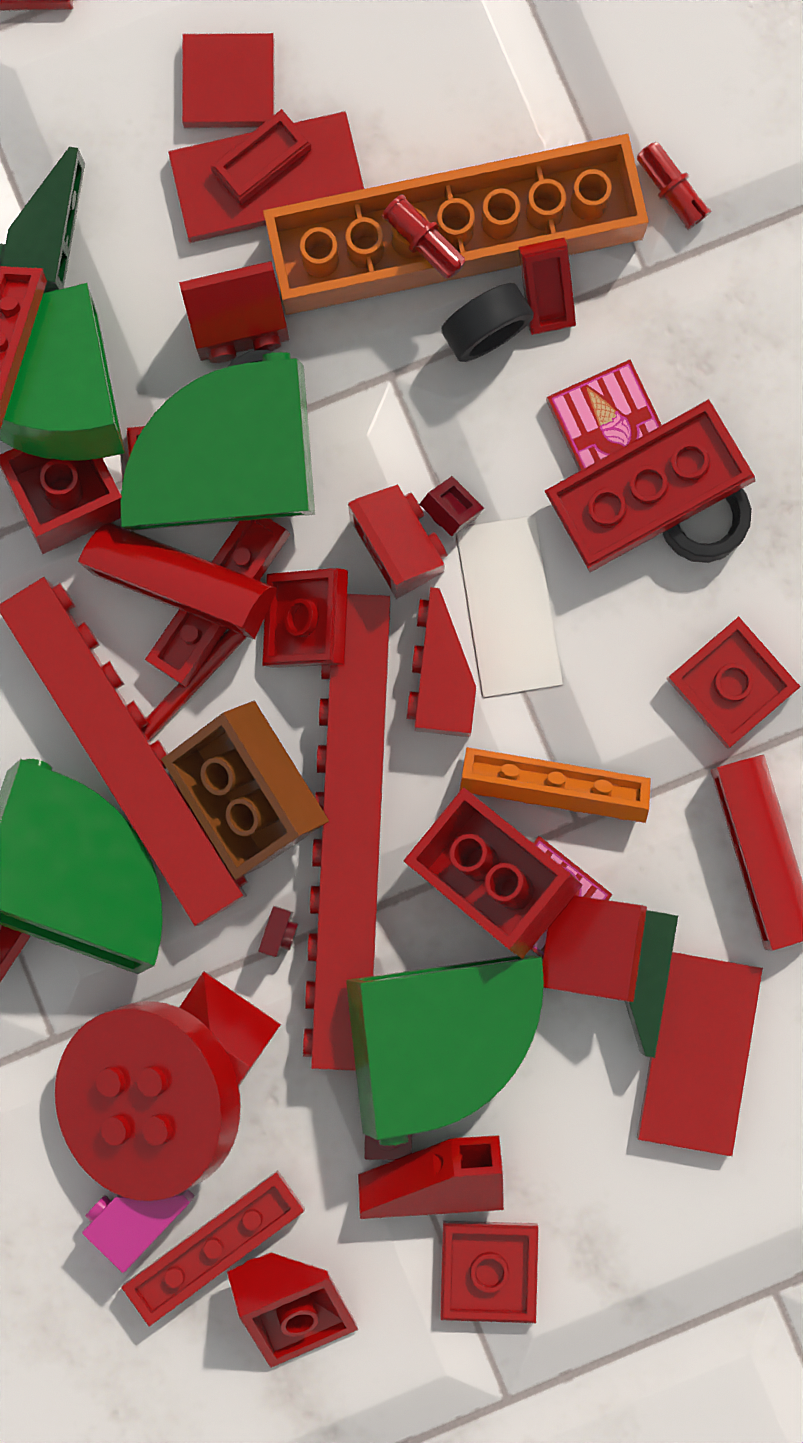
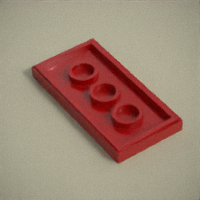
(320, 173)
(650, 485)
(700, 1055)

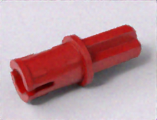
(673, 185)
(423, 237)

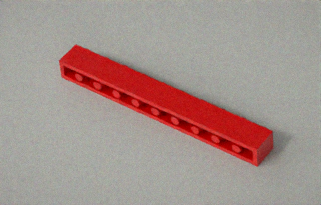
(352, 836)

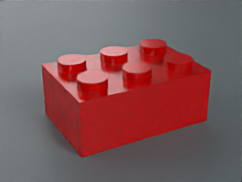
(493, 873)

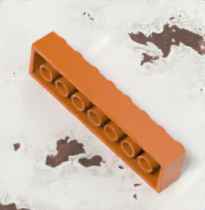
(346, 252)

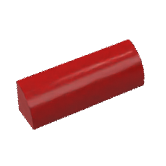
(178, 579)
(762, 849)

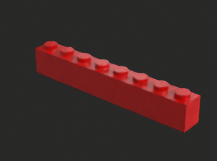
(119, 748)

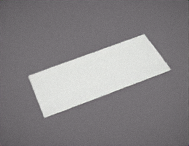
(509, 606)

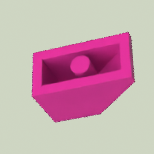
(129, 1226)

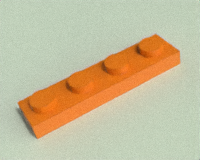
(556, 785)

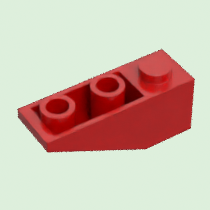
(446, 682)
(440, 1179)

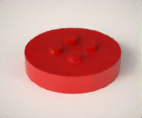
(147, 1100)

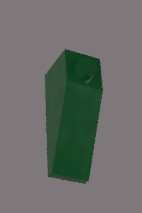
(46, 224)
(652, 980)

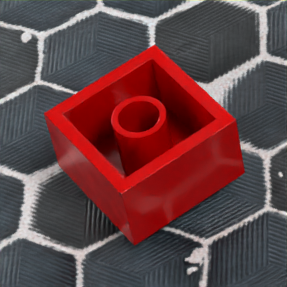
(61, 496)

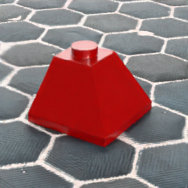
(233, 1020)
(288, 1306)

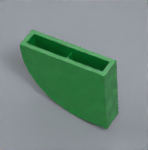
(64, 385)
(224, 450)
(75, 870)
(440, 1041)

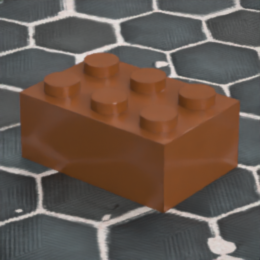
(244, 789)

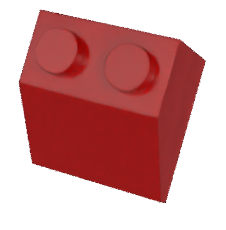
(235, 312)
(396, 539)

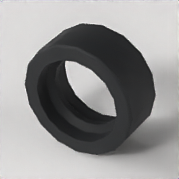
(487, 322)
(714, 551)

